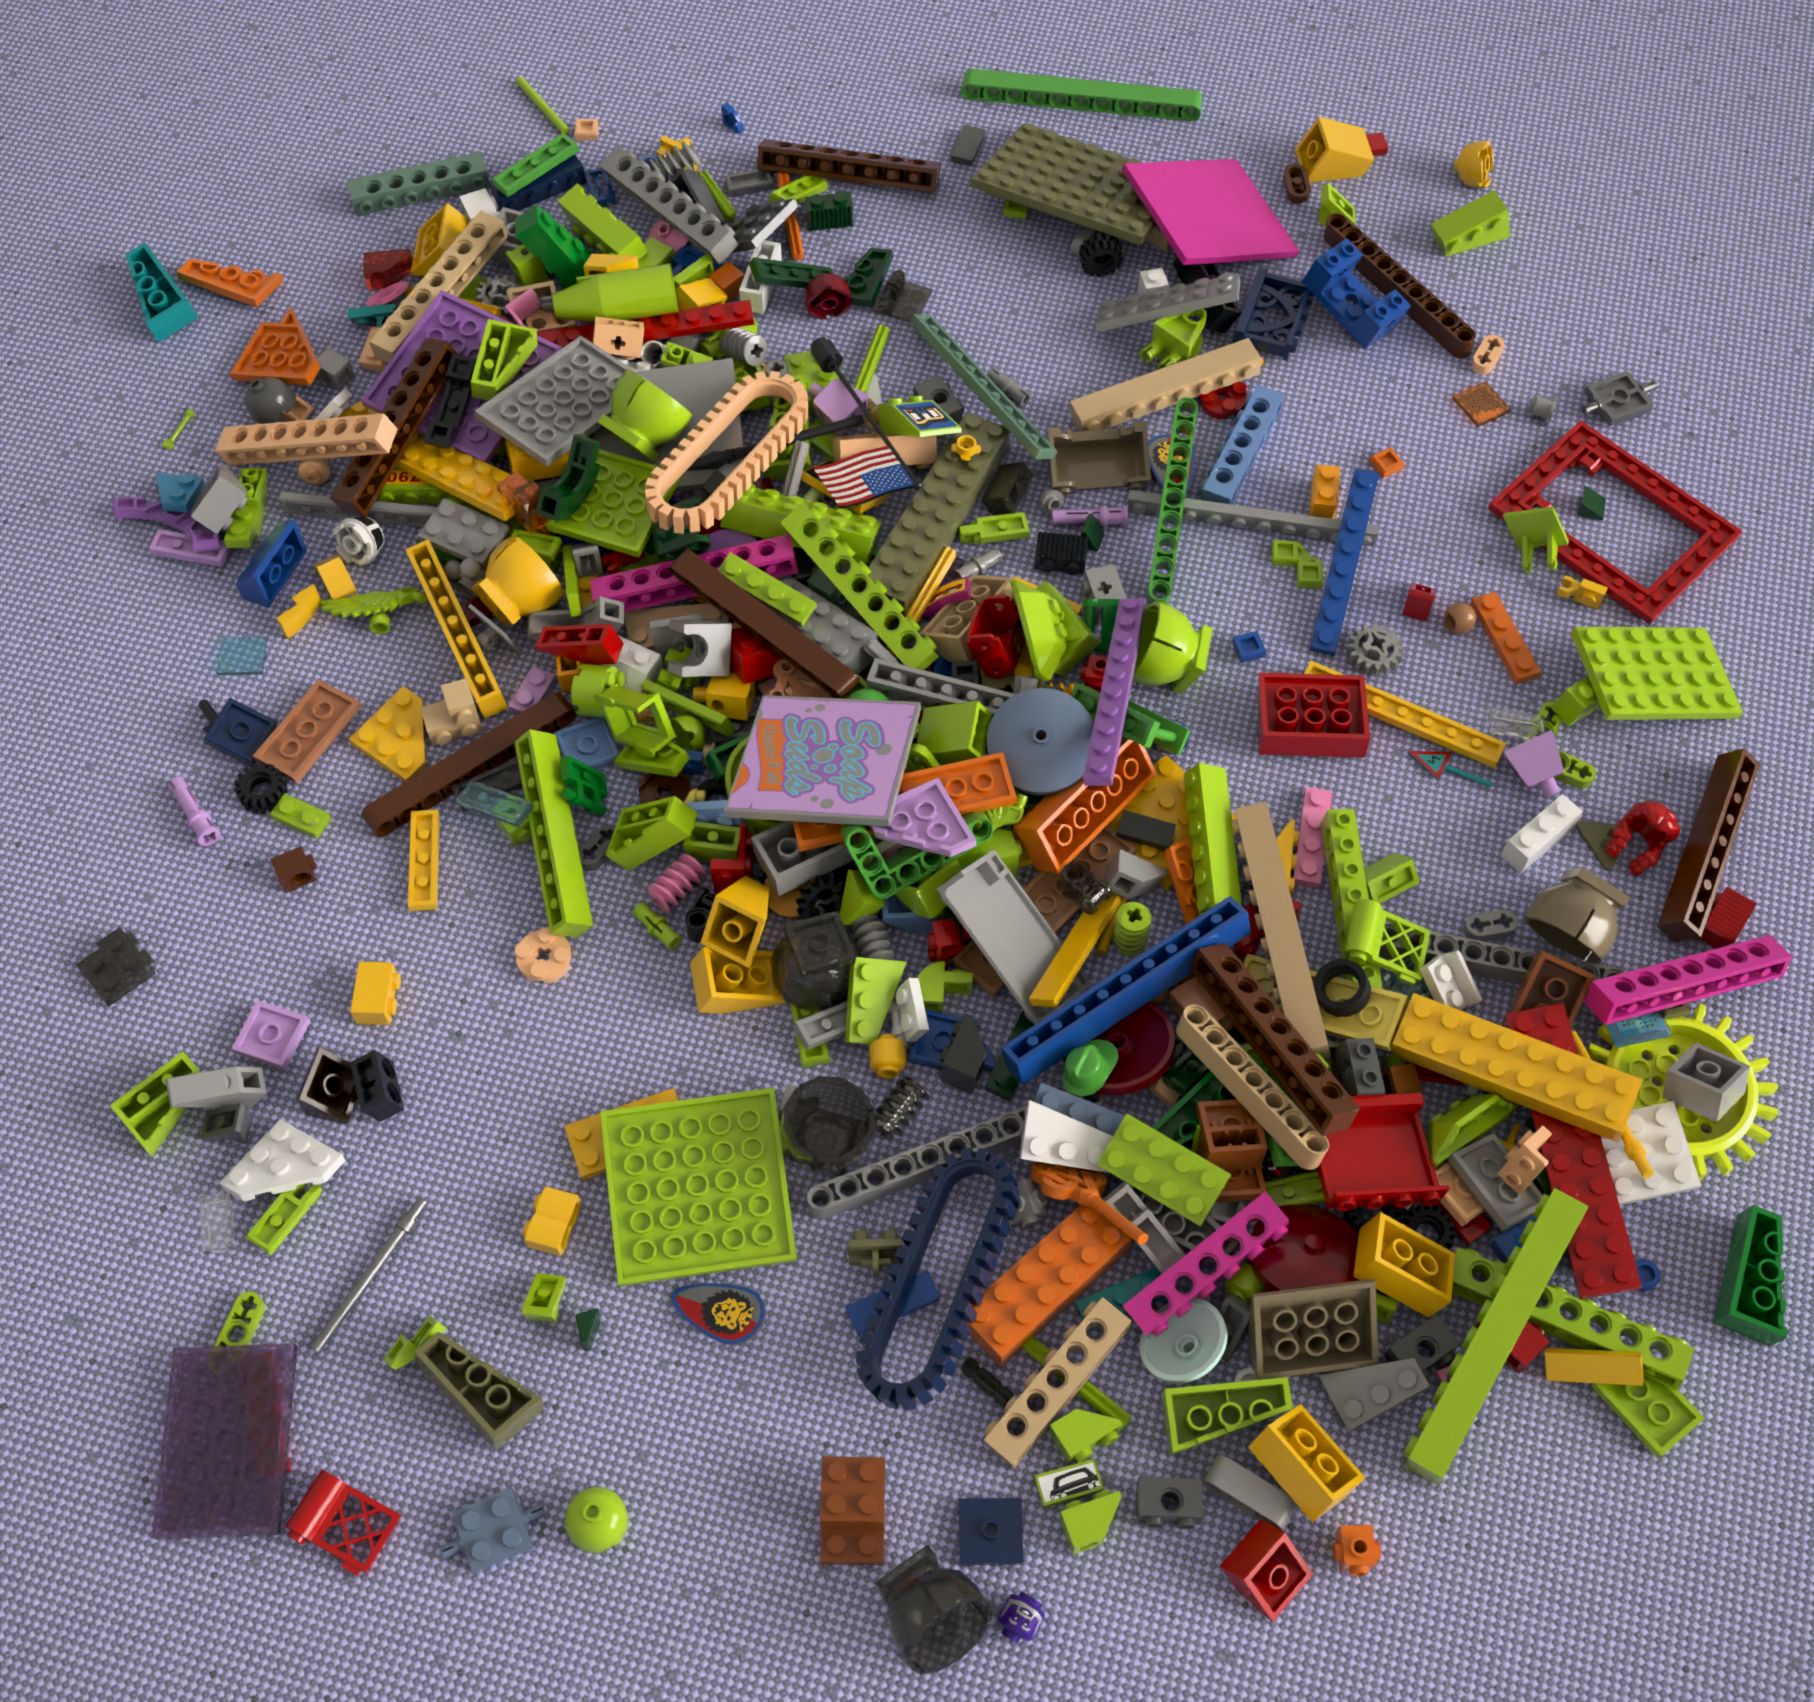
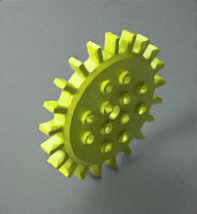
(1735, 1123)

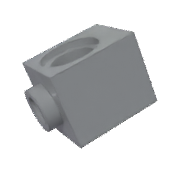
(334, 369)

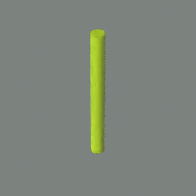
(541, 104)

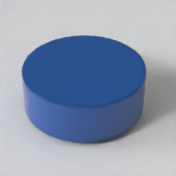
(1648, 1274)

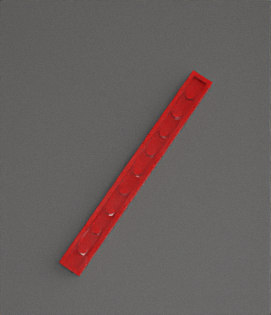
(670, 325)

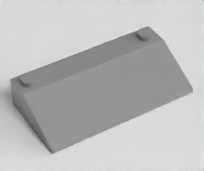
(1007, 930)

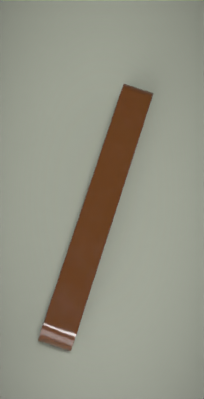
(1388, 275)
(764, 624)
(479, 756)

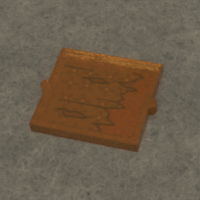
(1481, 404)

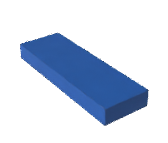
(920, 1295)

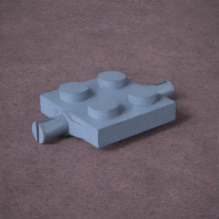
(492, 1530)

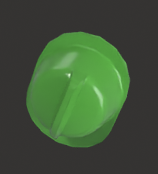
(1089, 1067)

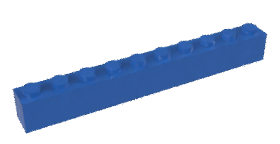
(1122, 991)

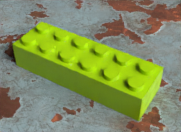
(762, 511)

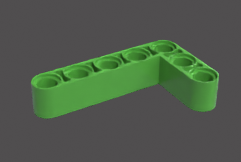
(891, 867)

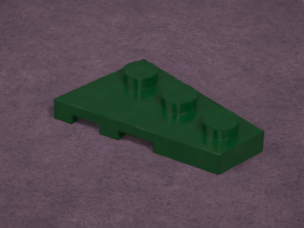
(869, 276)

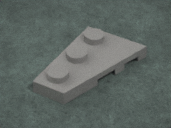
(1374, 1389)

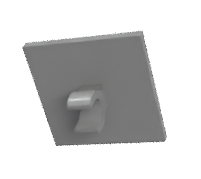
(492, 633)

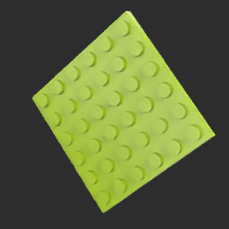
(697, 1187)

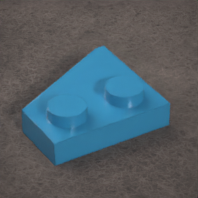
(179, 491)

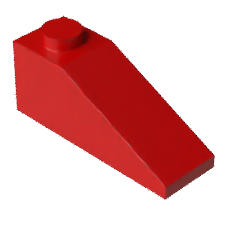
(584, 643)

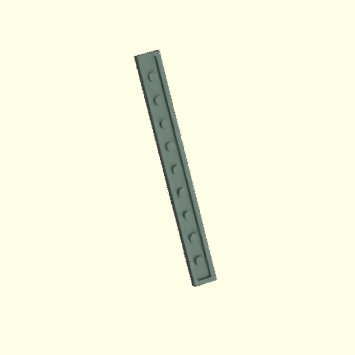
(983, 387)

